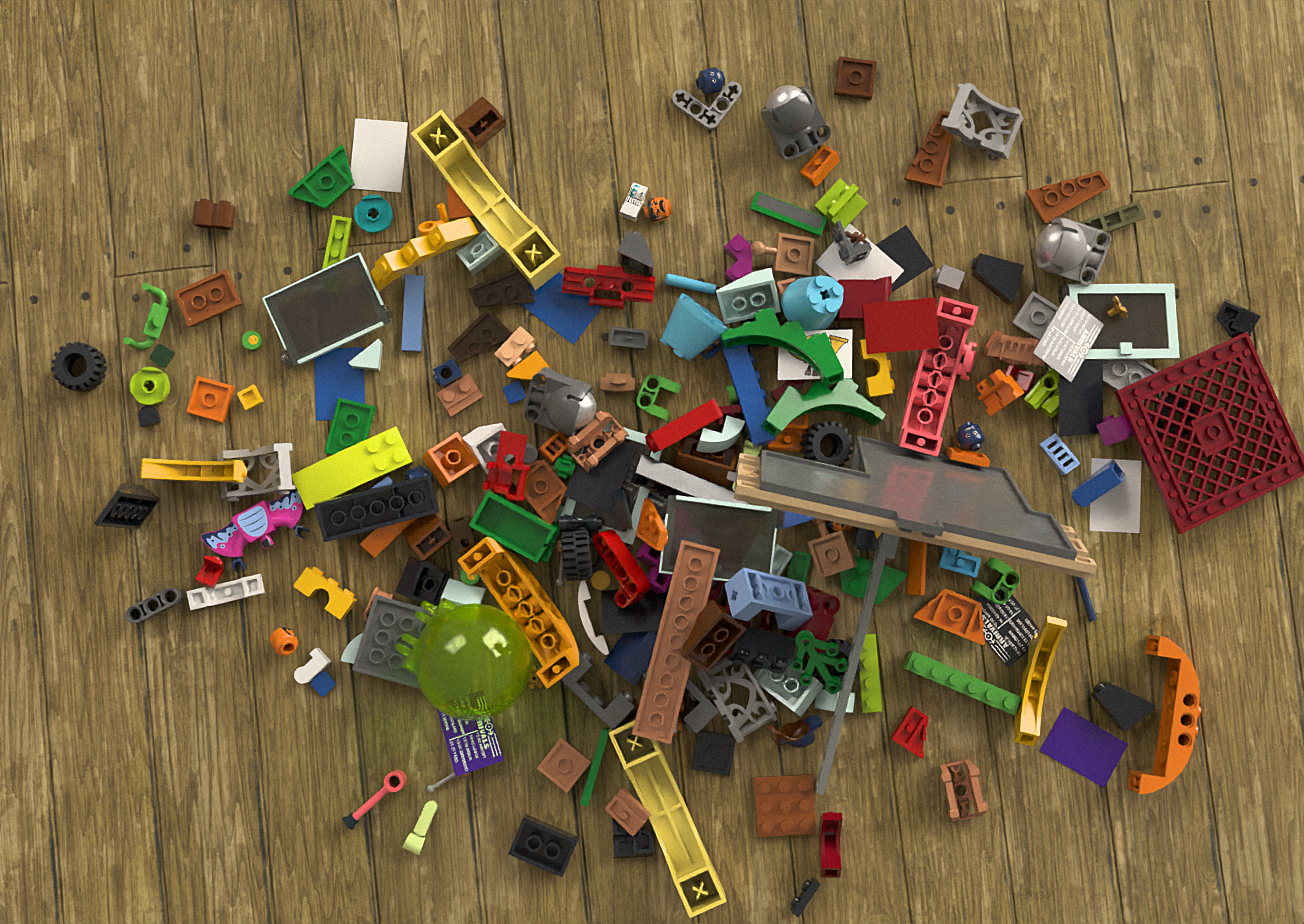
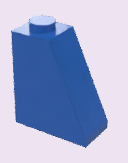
(1098, 484)

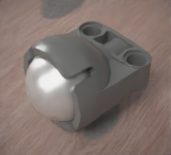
(794, 121)
(560, 402)

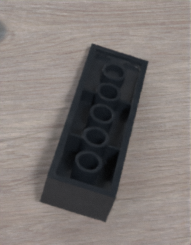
(127, 507)
(375, 508)

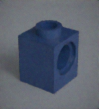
(449, 365)

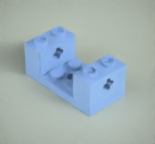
(755, 590)

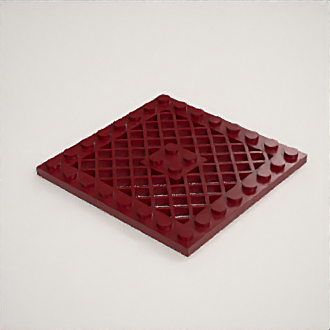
(1212, 432)

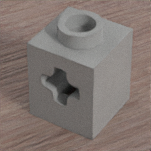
(948, 278)

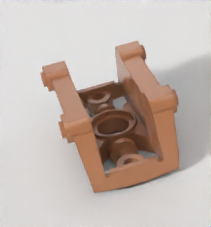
(1012, 349)
(590, 434)
(972, 790)

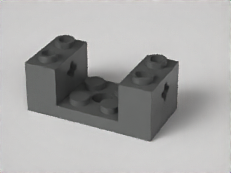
(614, 711)
(700, 712)

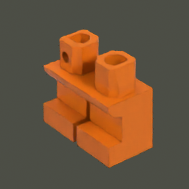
(1000, 394)

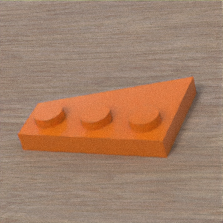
(651, 527)

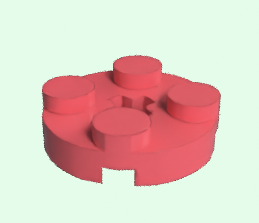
(969, 359)

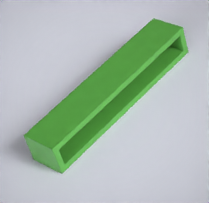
(962, 682)

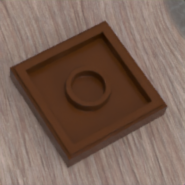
(855, 78)

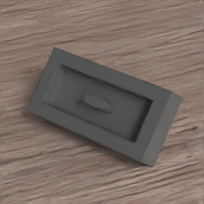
(628, 337)

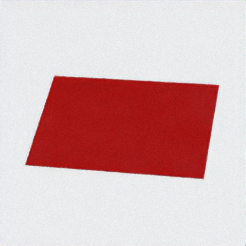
(901, 325)

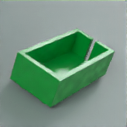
(513, 526)

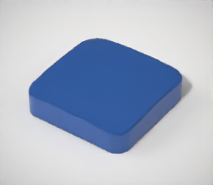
(514, 392)
(323, 683)

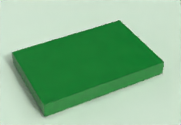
(349, 425)

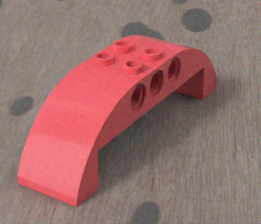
(935, 379)

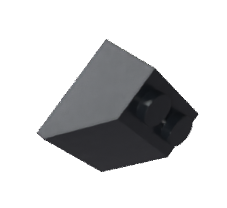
(423, 581)

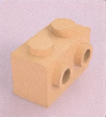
(515, 348)

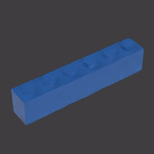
(748, 392)

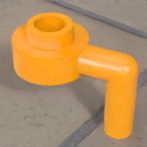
(427, 226)

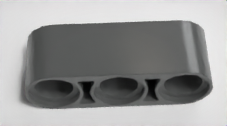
(145, 606)

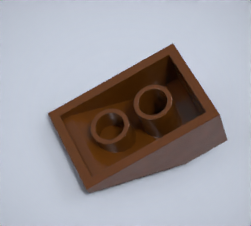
(712, 636)

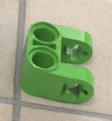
(652, 394)
(1003, 570)

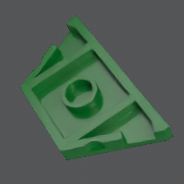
(326, 181)
(855, 580)

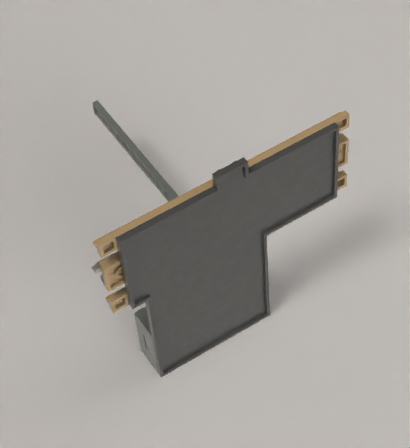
(912, 496)

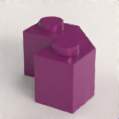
(741, 253)
(1115, 429)
(651, 557)

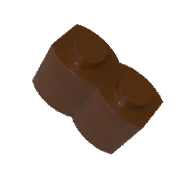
(213, 215)

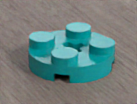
(365, 207)

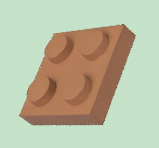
(564, 765)

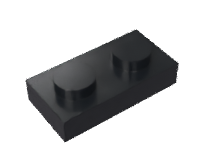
(799, 903)

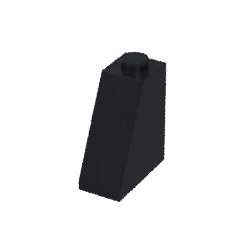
(998, 276)
(1120, 705)

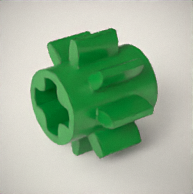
(565, 466)

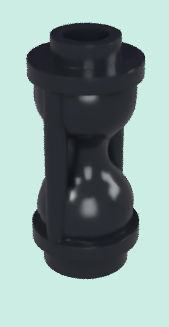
(571, 523)

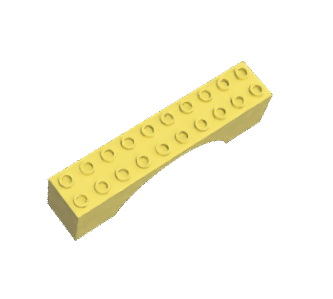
(487, 200)
(670, 819)

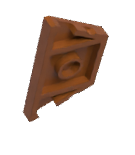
(542, 489)

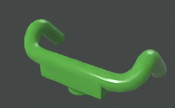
(154, 321)

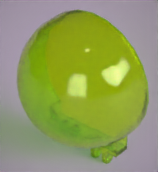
(469, 659)

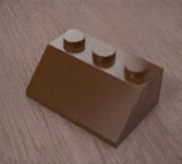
(705, 465)

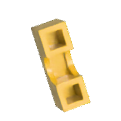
(880, 384)
(340, 600)

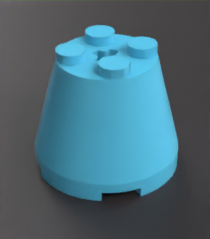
(812, 302)
(691, 328)

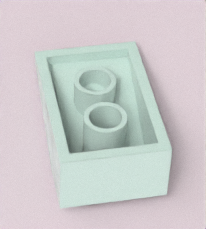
(748, 296)
(788, 689)

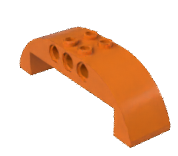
(1177, 718)

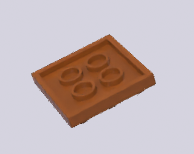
(784, 805)

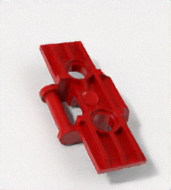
(608, 279)
(501, 473)

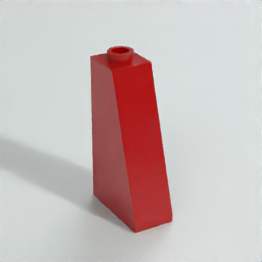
(683, 426)

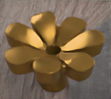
(1117, 309)
(532, 682)

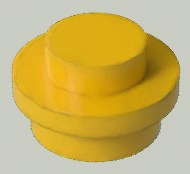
(600, 580)

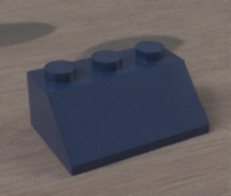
(632, 654)

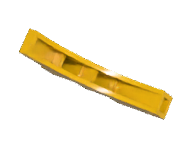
(420, 249)
(200, 471)
(1034, 680)

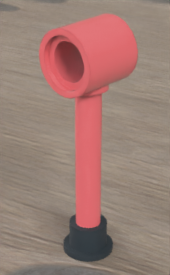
(352, 819)

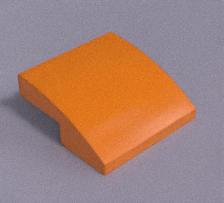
(791, 436)

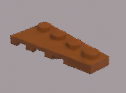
(932, 156)
(1061, 197)

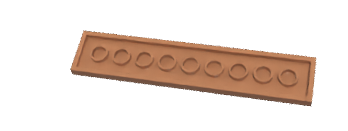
(667, 668)

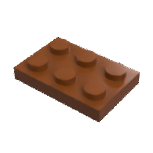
(207, 298)

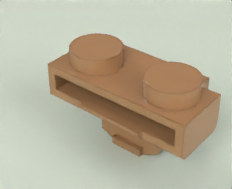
(617, 382)

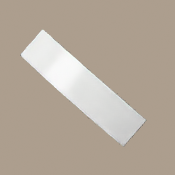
(225, 592)
(599, 641)

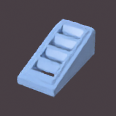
(1064, 450)

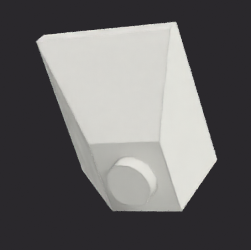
(484, 443)

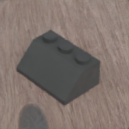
(635, 253)

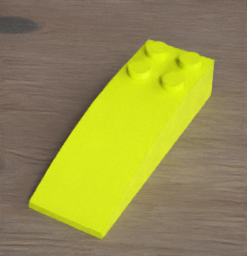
(352, 467)

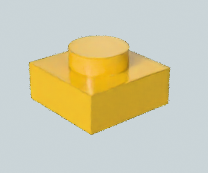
(250, 397)

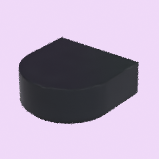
(148, 416)

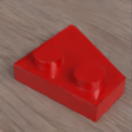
(912, 731)

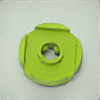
(157, 394)

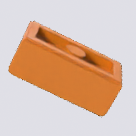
(820, 165)

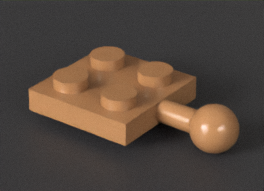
(791, 253)
(831, 551)

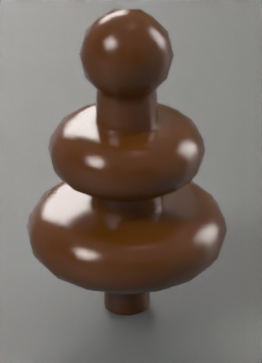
(855, 237)

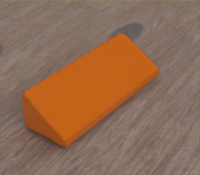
(383, 536)
(916, 567)

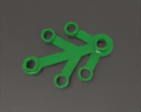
(818, 659)

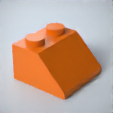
(450, 460)

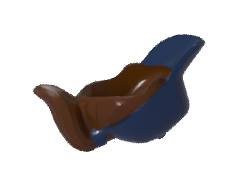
(796, 734)

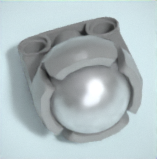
(1071, 249)

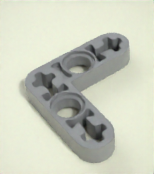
(711, 111)

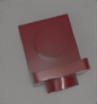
(731, 411)

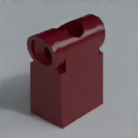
(862, 292)
(823, 608)

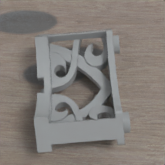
(959, 117)
(279, 456)
(735, 722)

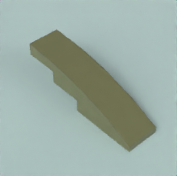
(1116, 217)

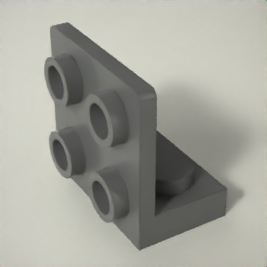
(849, 255)

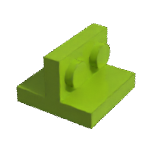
(841, 203)

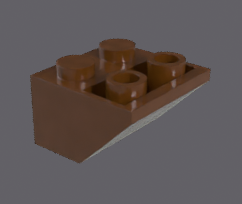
(480, 122)
(427, 535)

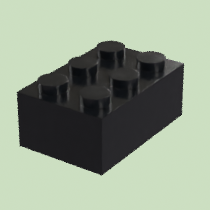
(763, 650)
(543, 845)

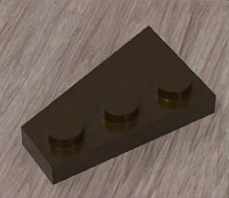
(502, 290)
(480, 336)

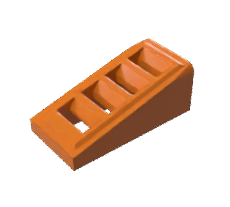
(548, 445)

